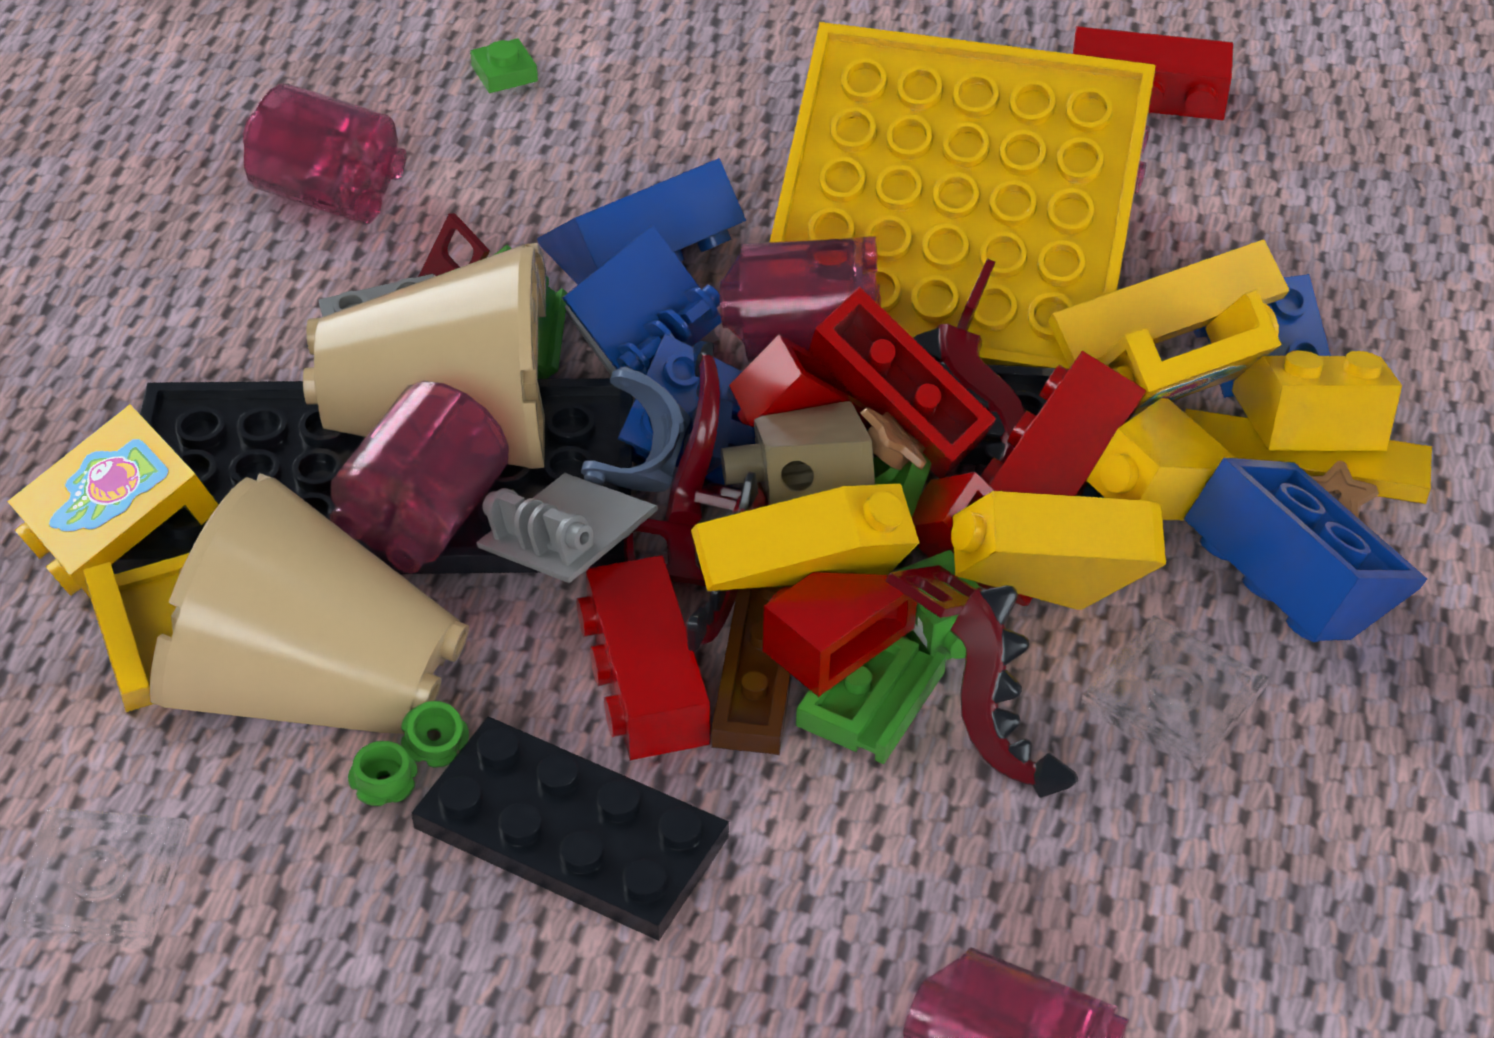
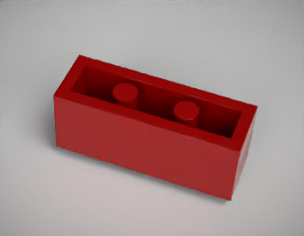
(1189, 72)
(898, 376)
(1069, 433)
(644, 658)

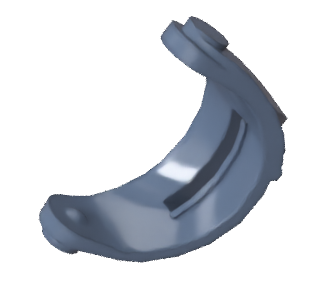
(668, 427)

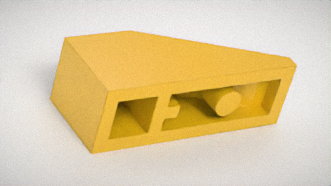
(828, 531)

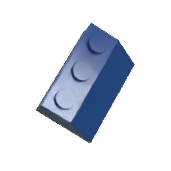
(683, 209)
(1300, 548)

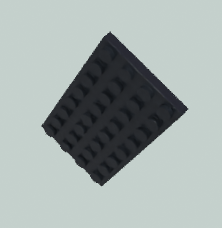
(269, 429)

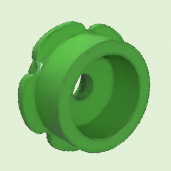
(439, 717)
(379, 760)

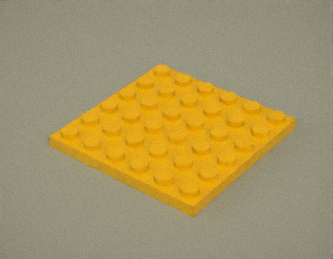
(968, 160)

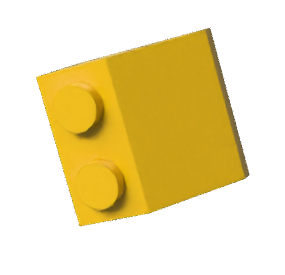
(1320, 401)

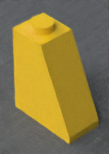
(1159, 459)
(1058, 544)

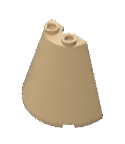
(453, 329)
(297, 622)

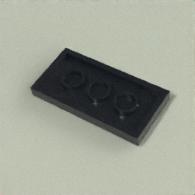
(572, 827)

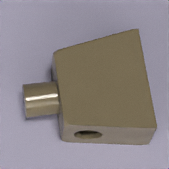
(804, 453)

